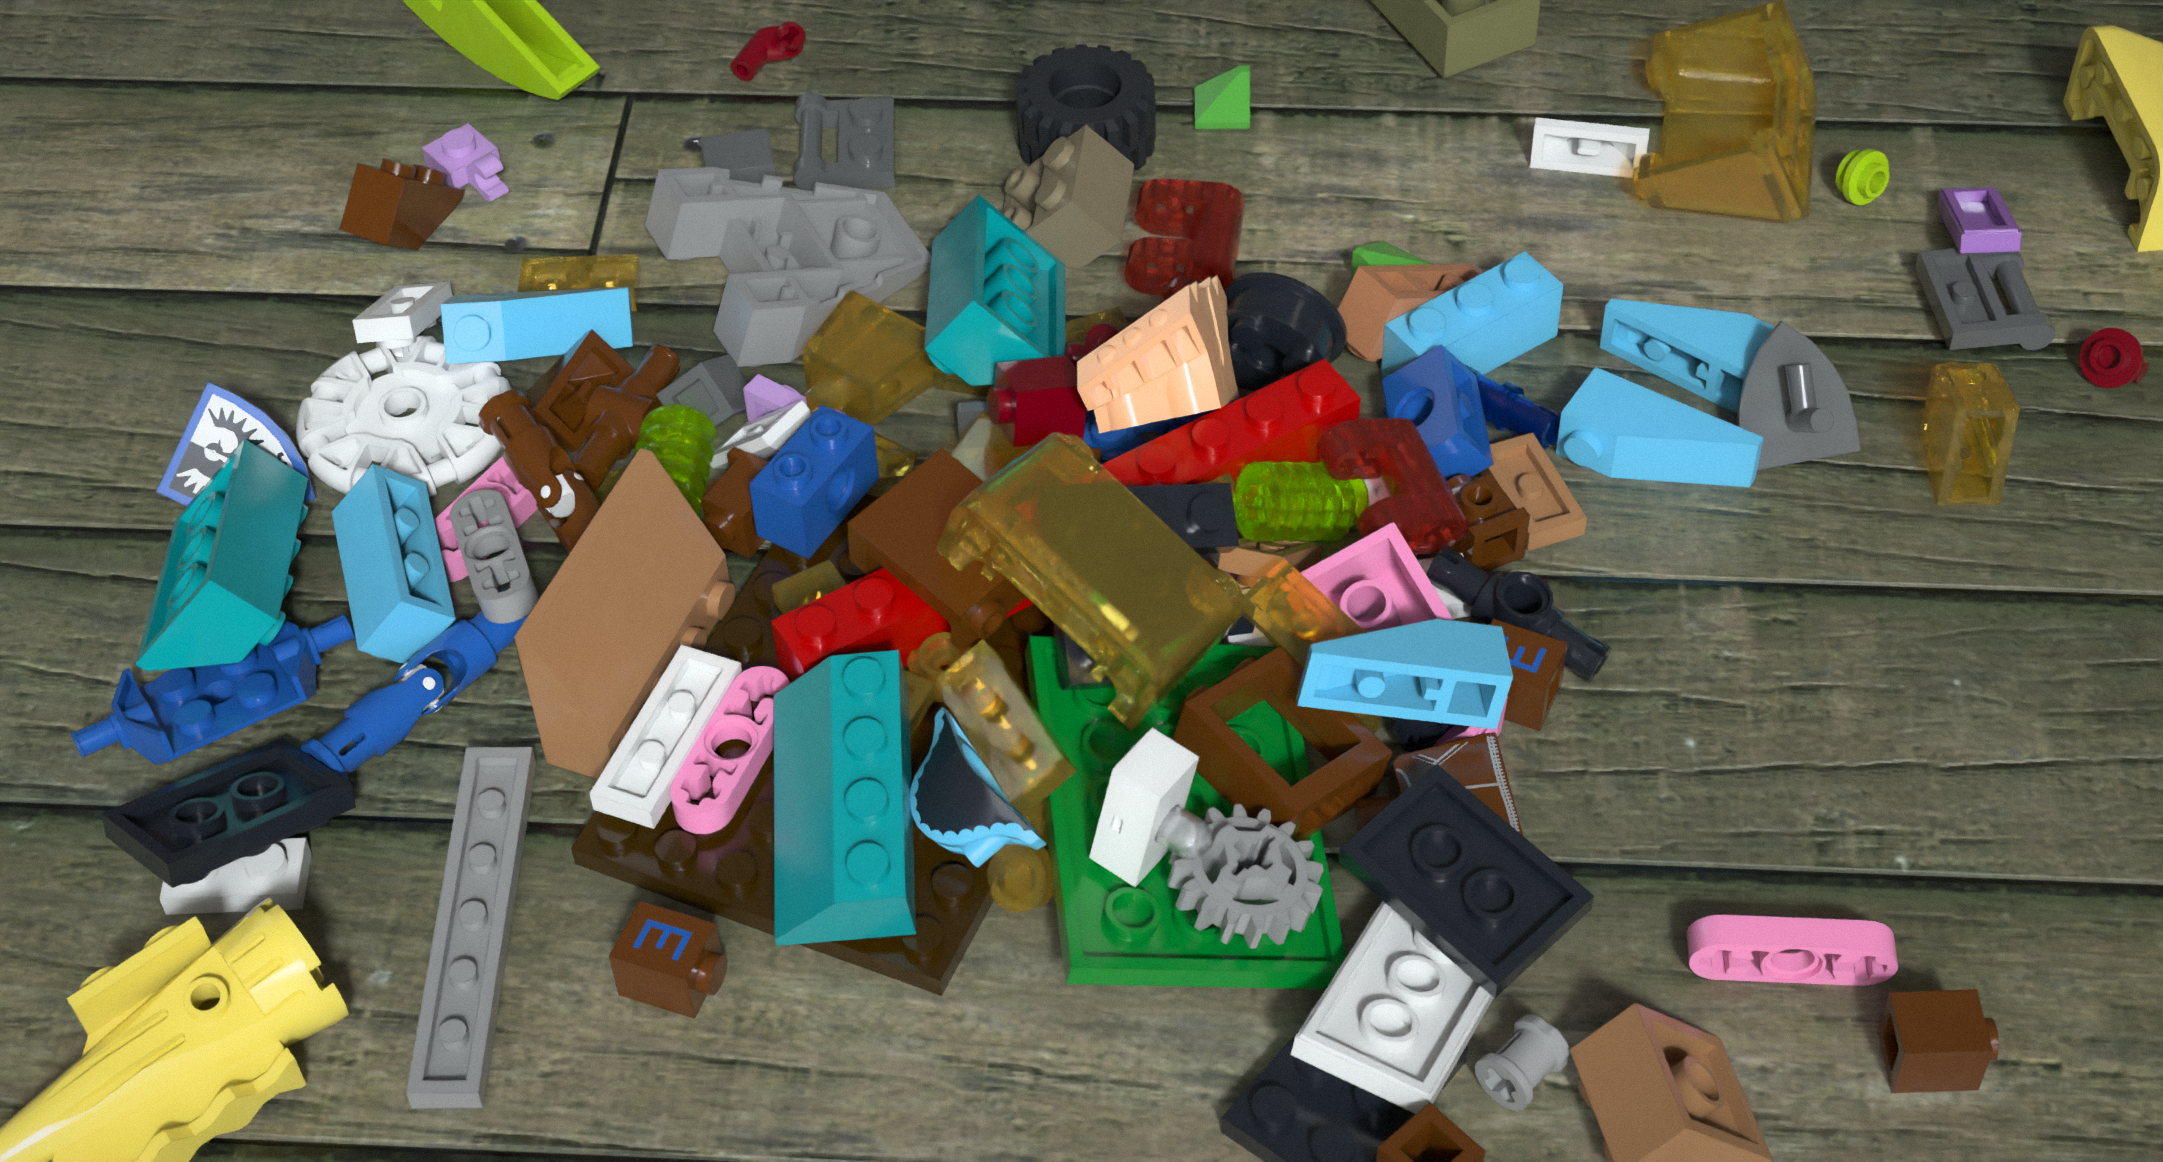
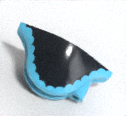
(960, 800)

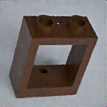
(1246, 779)

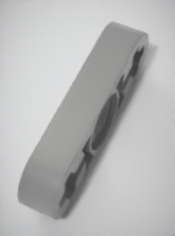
(507, 567)

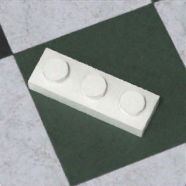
(662, 736)

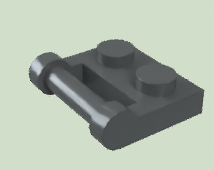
(864, 142)
(1969, 305)

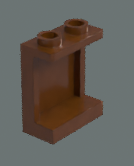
(903, 535)

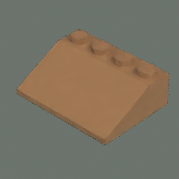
(618, 614)

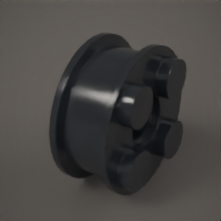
(1279, 328)

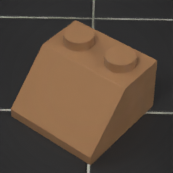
(1665, 1092)

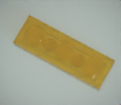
(1004, 727)

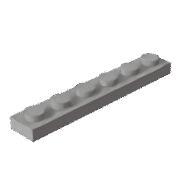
(472, 930)

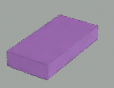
(1979, 220)

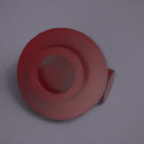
(2113, 358)

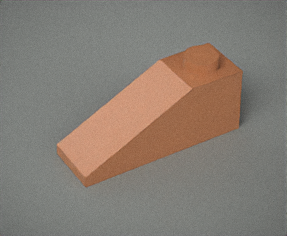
(1389, 291)

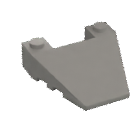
(785, 252)

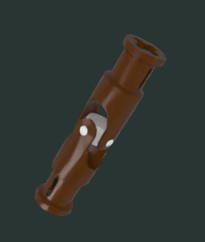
(540, 465)

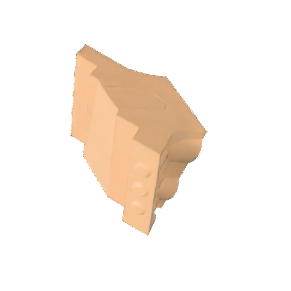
(1163, 363)

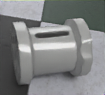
(1522, 1062)

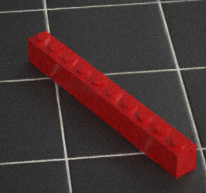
(1267, 425)

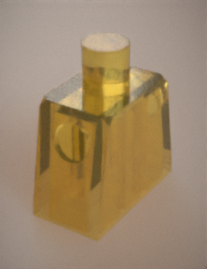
(866, 361)
(1971, 410)

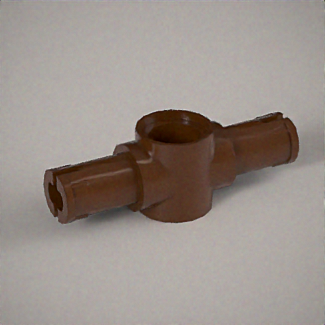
(616, 414)

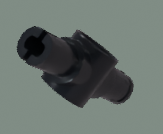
(1520, 601)

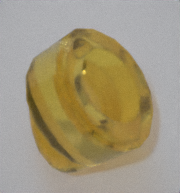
(1021, 878)

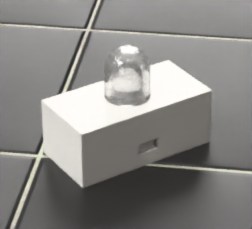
(1146, 810)

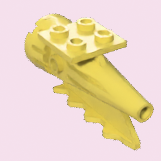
(180, 1044)

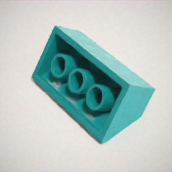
(992, 296)
(227, 565)
(843, 802)

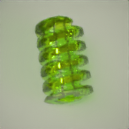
(683, 446)
(1295, 502)

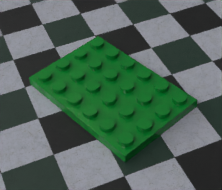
(1137, 932)

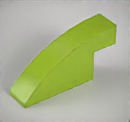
(511, 41)

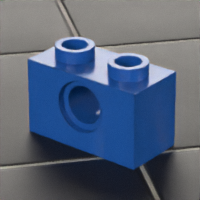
(1445, 407)
(814, 481)

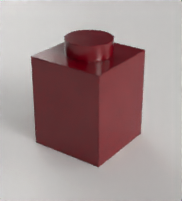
(1036, 399)

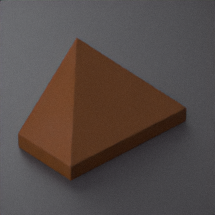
(564, 391)

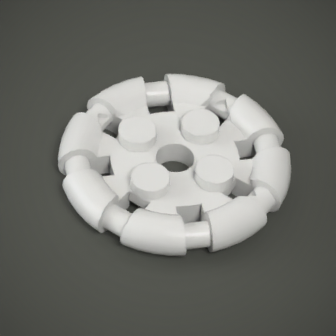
(353, 421)

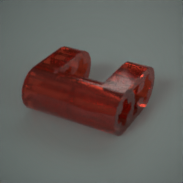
(1211, 233)
(1418, 492)

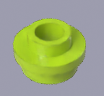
(1863, 176)

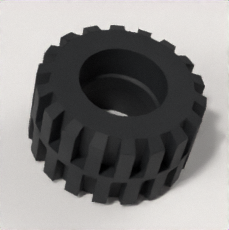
(1086, 89)

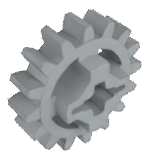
(1249, 878)

